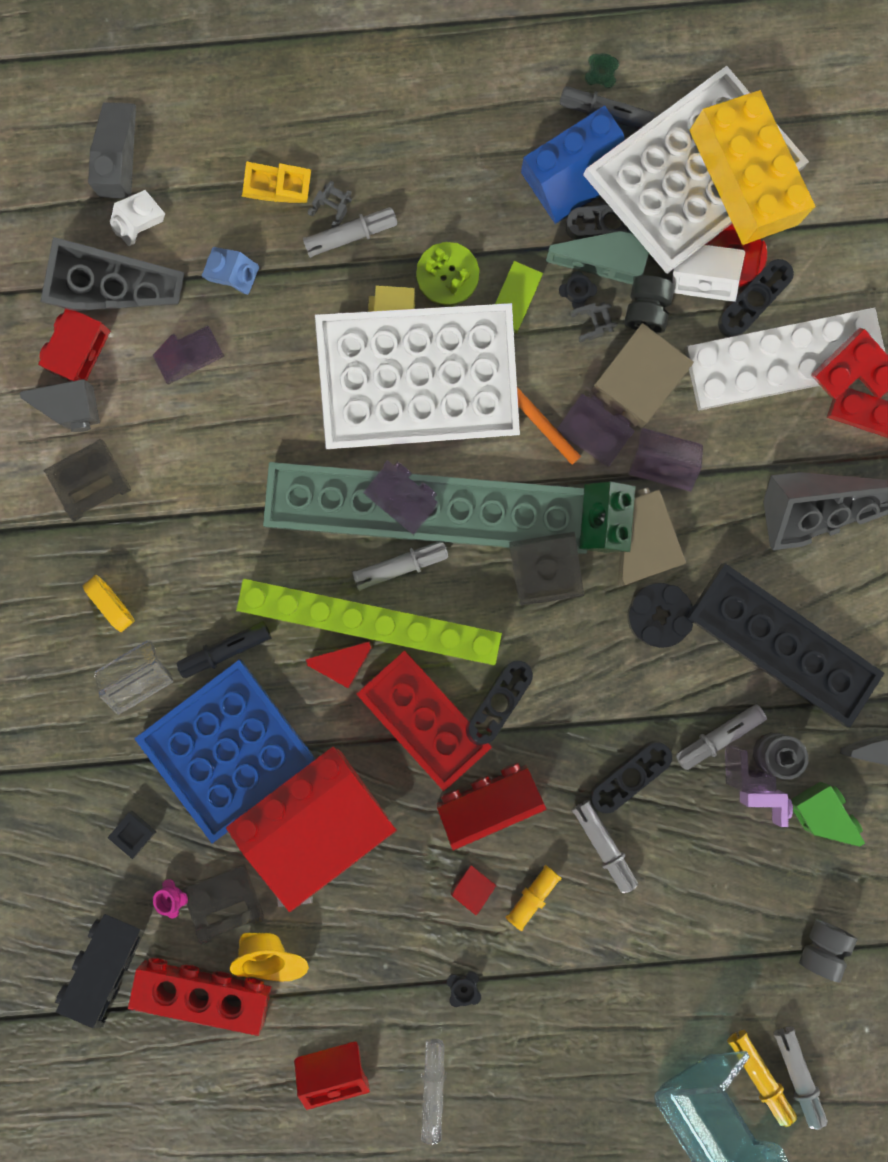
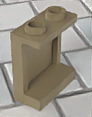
(641, 376)

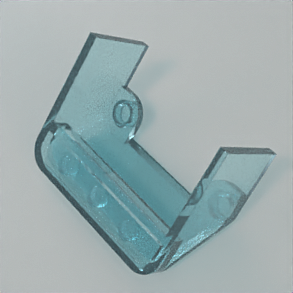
(706, 1116)

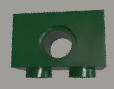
(607, 517)

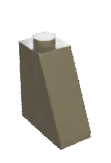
(652, 540)

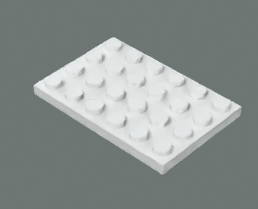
(661, 181)
(417, 375)

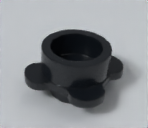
(580, 281)
(460, 998)

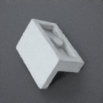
(710, 273)

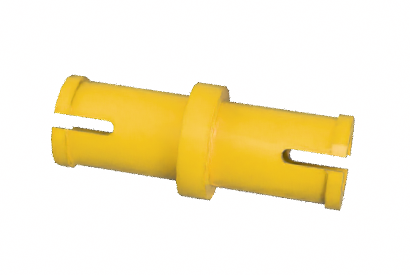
(533, 898)

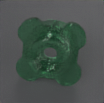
(605, 62)

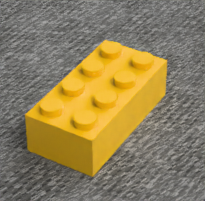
(751, 167)

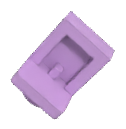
(778, 800)

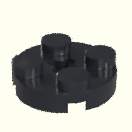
(644, 606)

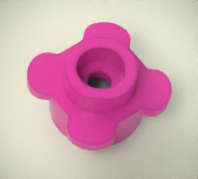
(169, 899)

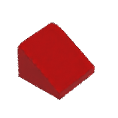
(473, 889)

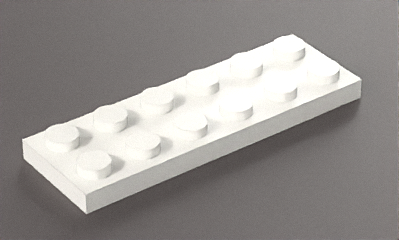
(771, 359)

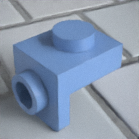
(230, 269)

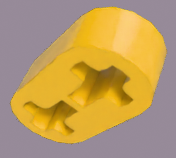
(108, 603)

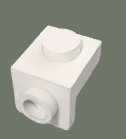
(135, 215)

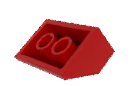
(489, 805)

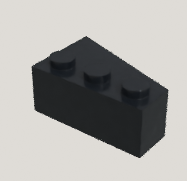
(99, 971)

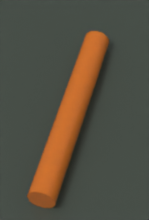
(547, 428)

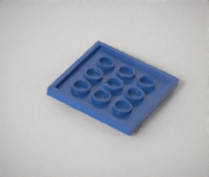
(224, 749)

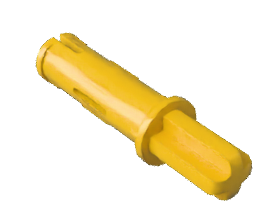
(769, 1089)

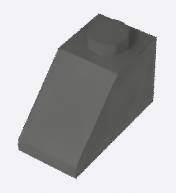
(67, 403)

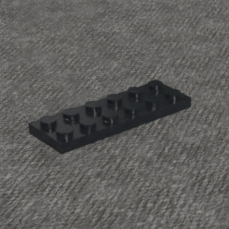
(785, 645)

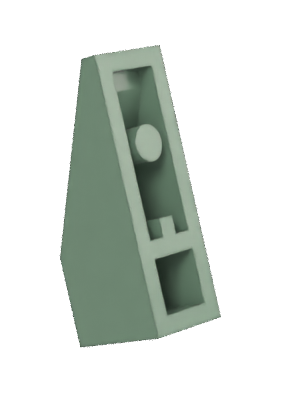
(607, 255)

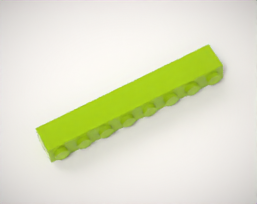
(369, 622)

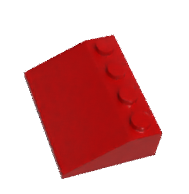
(311, 828)

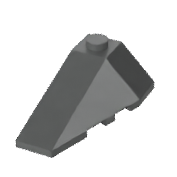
(97, 279)
(813, 504)

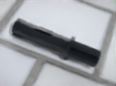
(223, 650)

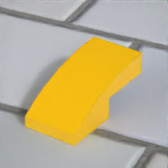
(276, 184)

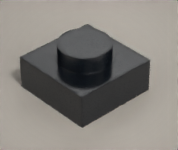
(132, 834)

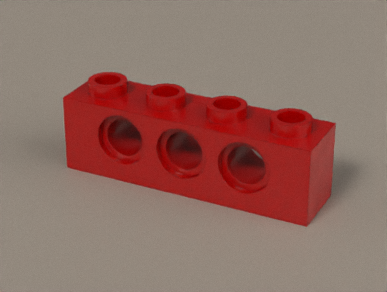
(184, 1005)

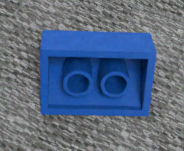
(559, 165)

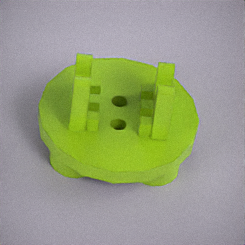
(436, 264)

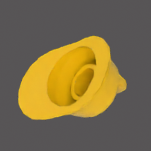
(265, 958)

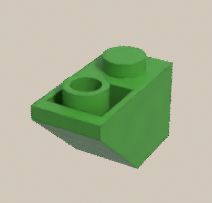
(823, 814)

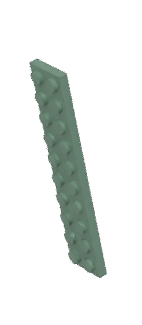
(466, 510)

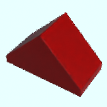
(342, 664)

